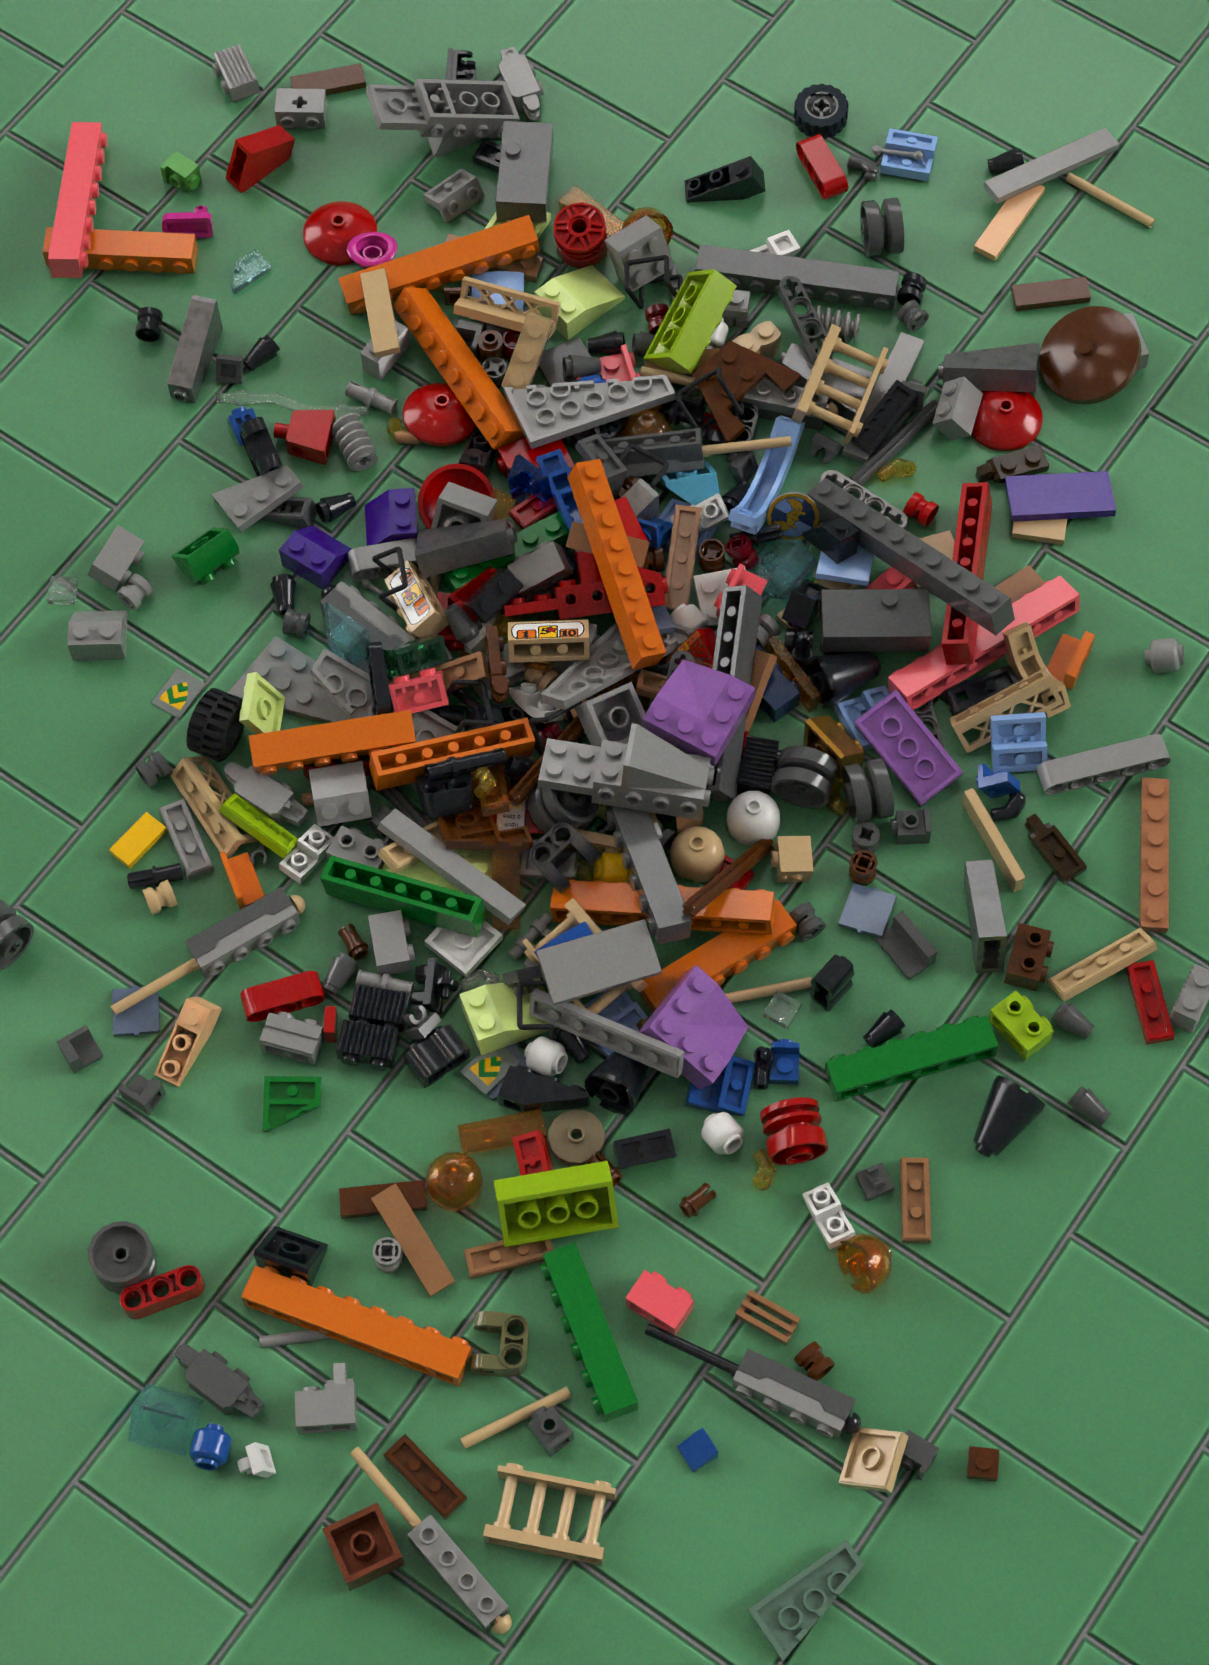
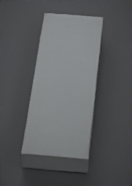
(186, 838)

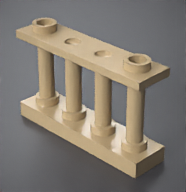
(815, 385)
(576, 916)
(530, 1538)

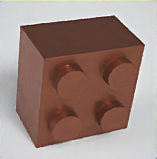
(363, 1546)

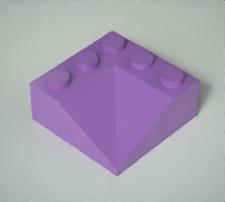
(699, 709)
(701, 1023)

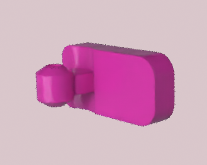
(195, 223)

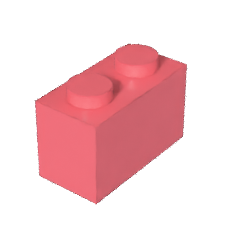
(660, 1302)

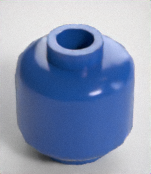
(210, 1447)

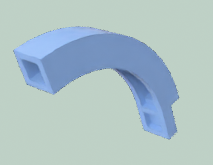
(769, 478)

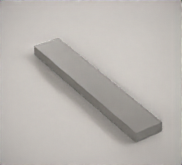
(1051, 165)
(898, 368)
(451, 866)
(607, 1033)

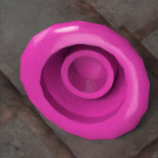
(372, 249)

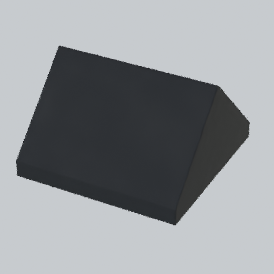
(291, 1254)

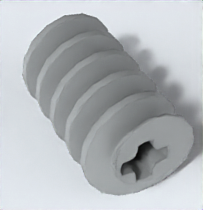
(849, 327)
(354, 442)

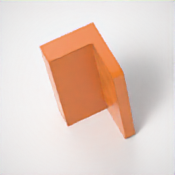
(1070, 658)
(242, 879)

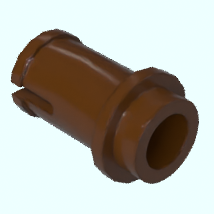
(356, 947)
(615, 1171)
(696, 1201)

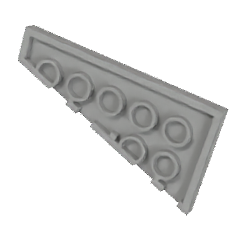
(581, 405)
(606, 666)
(290, 674)
(352, 692)

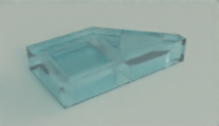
(248, 270)

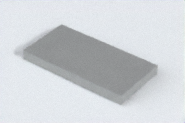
(599, 962)

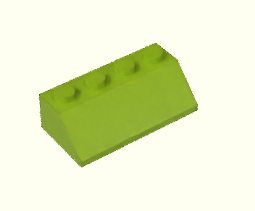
(691, 321)

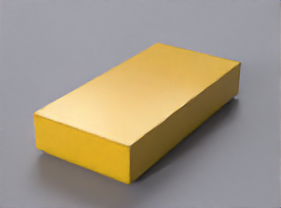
(138, 840)

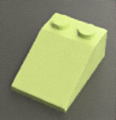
(582, 298)
(493, 1016)

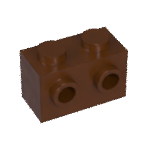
(1028, 956)

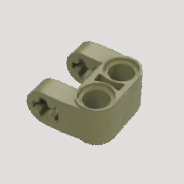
(496, 1364)

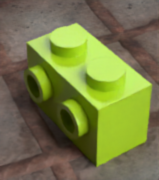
(1021, 1025)

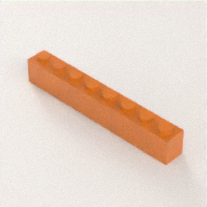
(449, 261)
(458, 366)
(616, 564)
(618, 905)
(357, 1325)

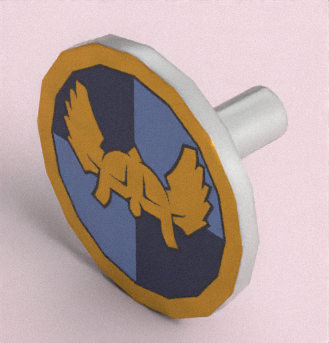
(794, 513)

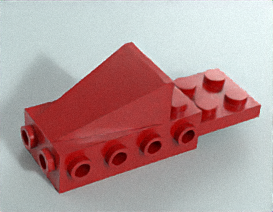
(576, 600)

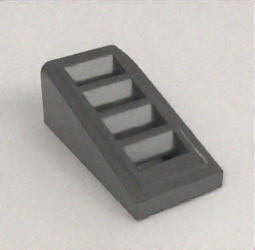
(303, 516)

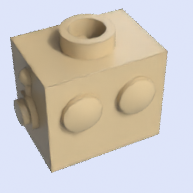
(792, 859)

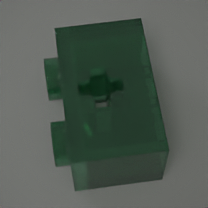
(415, 655)

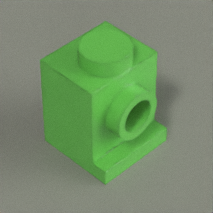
(181, 172)

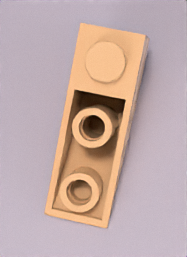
(187, 1039)

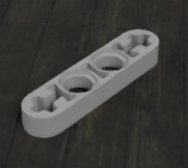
(867, 496)

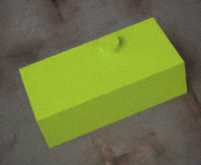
(556, 1203)

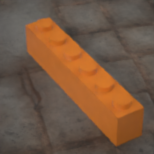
(137, 251)
(330, 742)
(403, 763)
(722, 957)

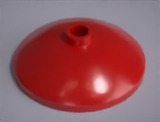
(329, 240)
(436, 422)
(1007, 428)
(437, 480)

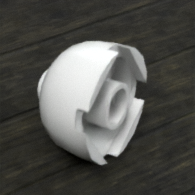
(753, 817)

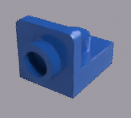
(237, 418)
(656, 531)
(996, 783)
(785, 1062)

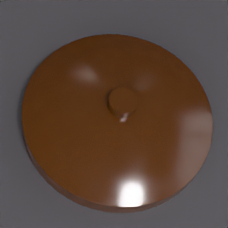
(1090, 355)

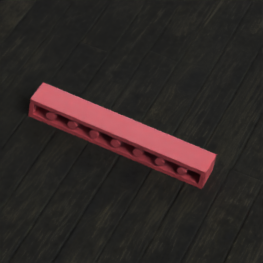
(77, 200)
(931, 676)

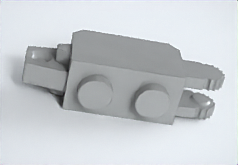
(521, 83)
(266, 794)

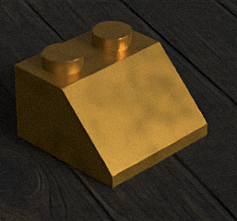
(831, 738)

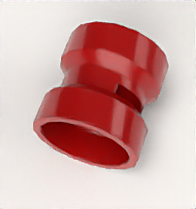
(921, 509)

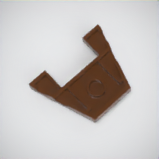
(741, 372)
(476, 832)

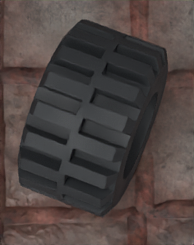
(215, 725)

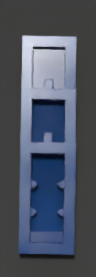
(556, 469)

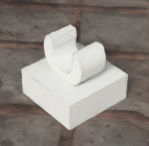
(258, 1461)

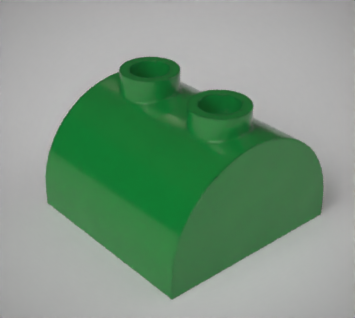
(206, 554)

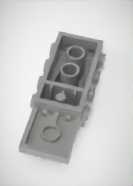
(444, 110)
(635, 775)

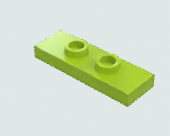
(259, 825)

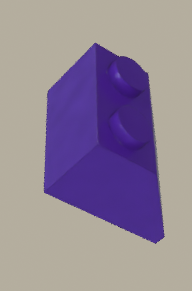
(391, 516)
(314, 555)

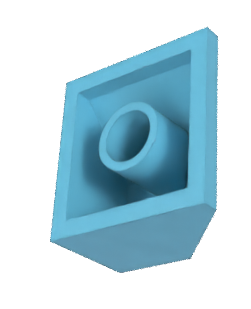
(693, 484)

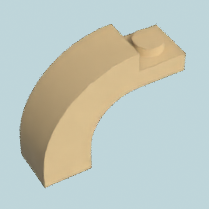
(1026, 660)

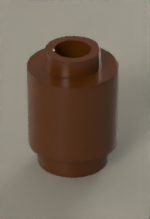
(490, 345)

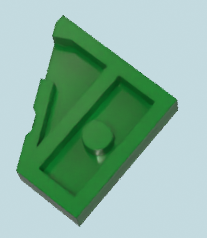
(289, 1098)

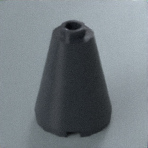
(841, 674)
(617, 1083)
(1005, 1116)

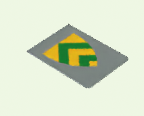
(178, 693)
(489, 1069)

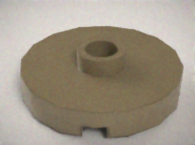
(576, 1151)

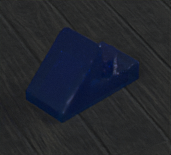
(527, 477)

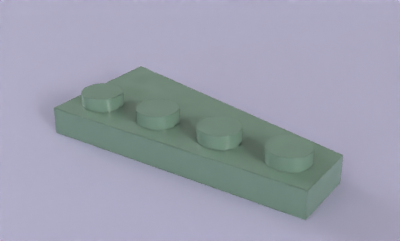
(798, 1603)

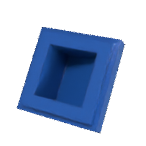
(698, 1450)

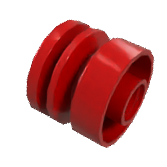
(580, 235)
(793, 1131)

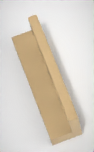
(498, 314)
(1001, 702)
(206, 802)

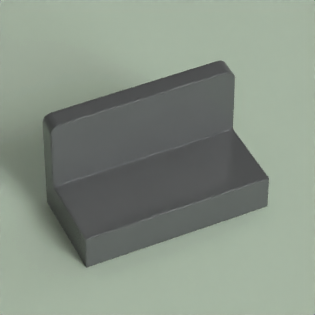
(907, 946)

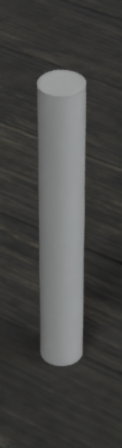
(291, 1338)

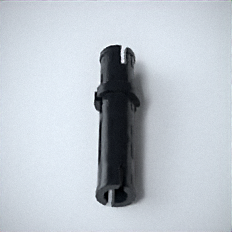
(453, 766)

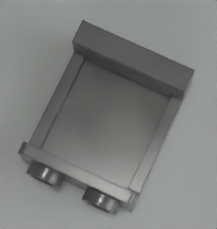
(596, 448)

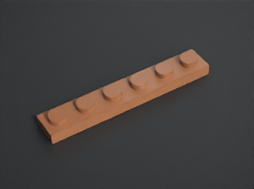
(1154, 855)

